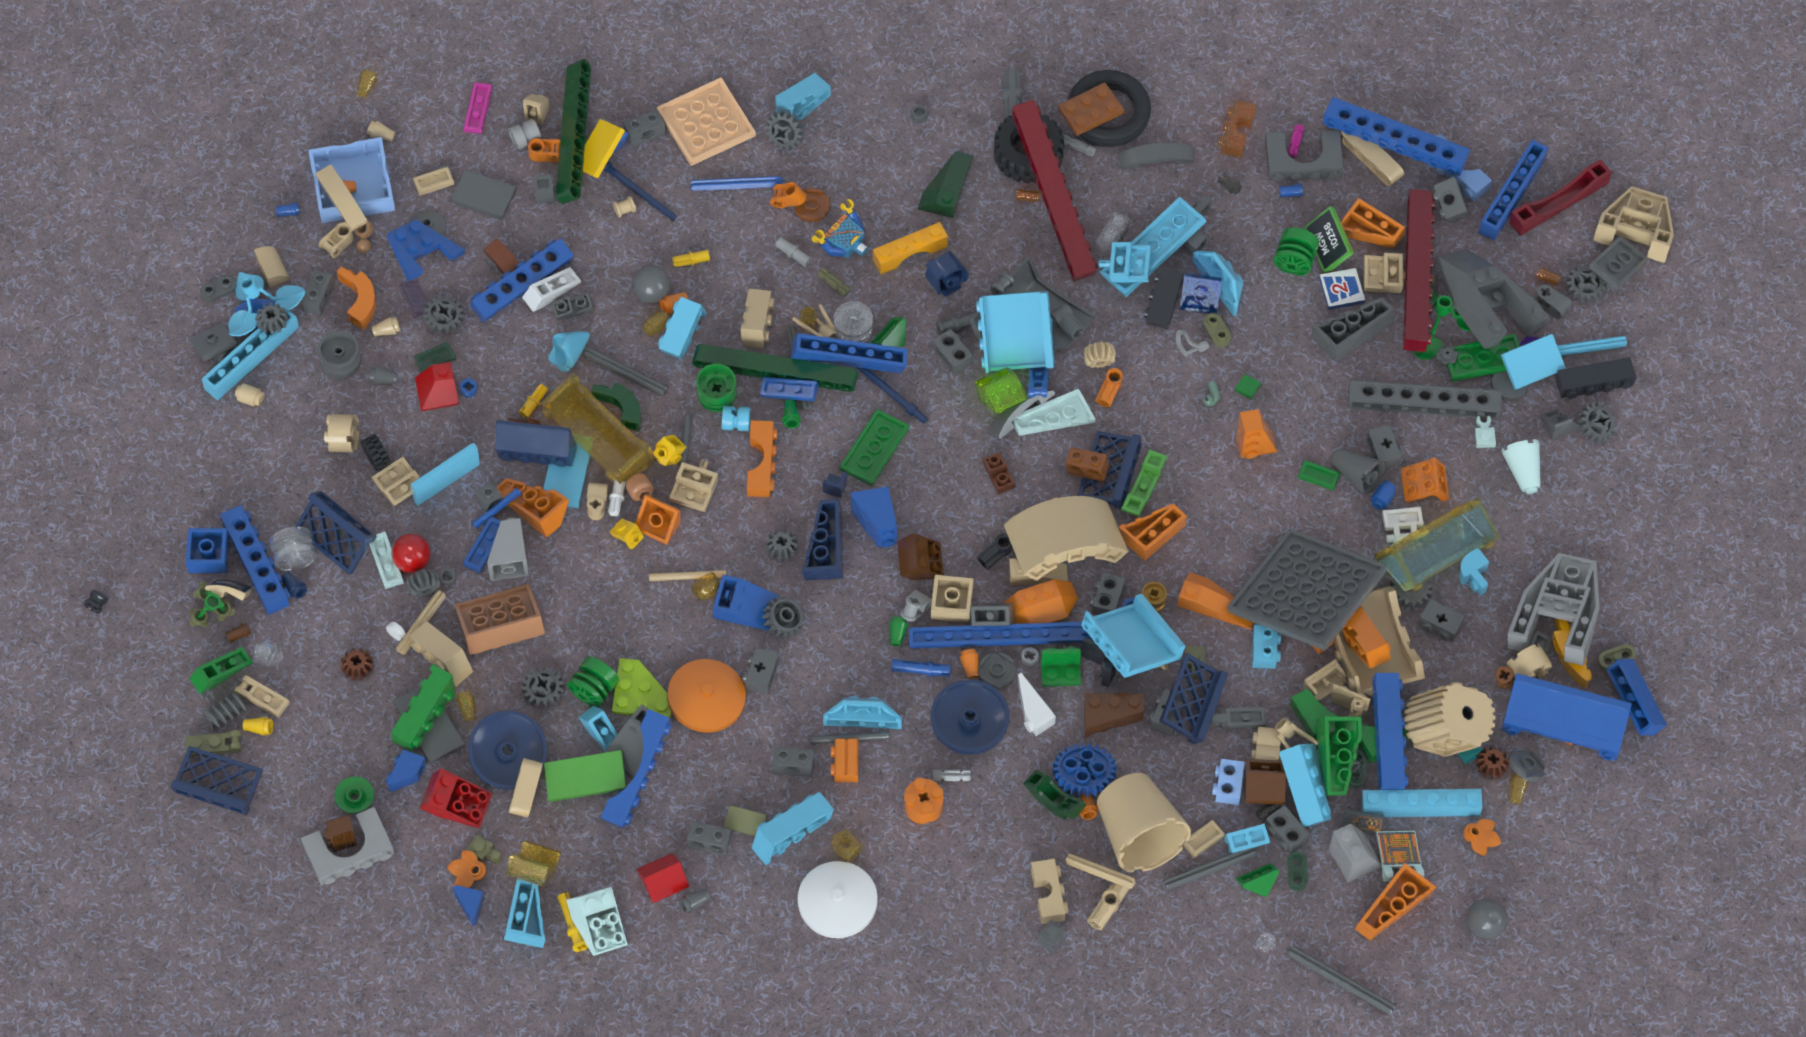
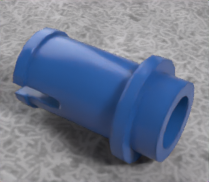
(1292, 190)
(289, 209)

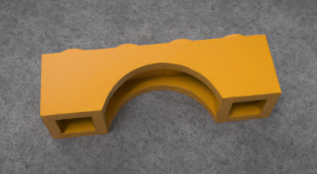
(925, 240)

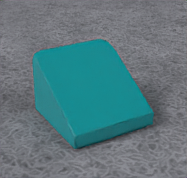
(1469, 755)

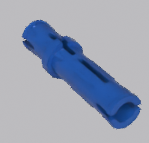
(921, 668)

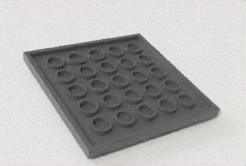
(1307, 589)

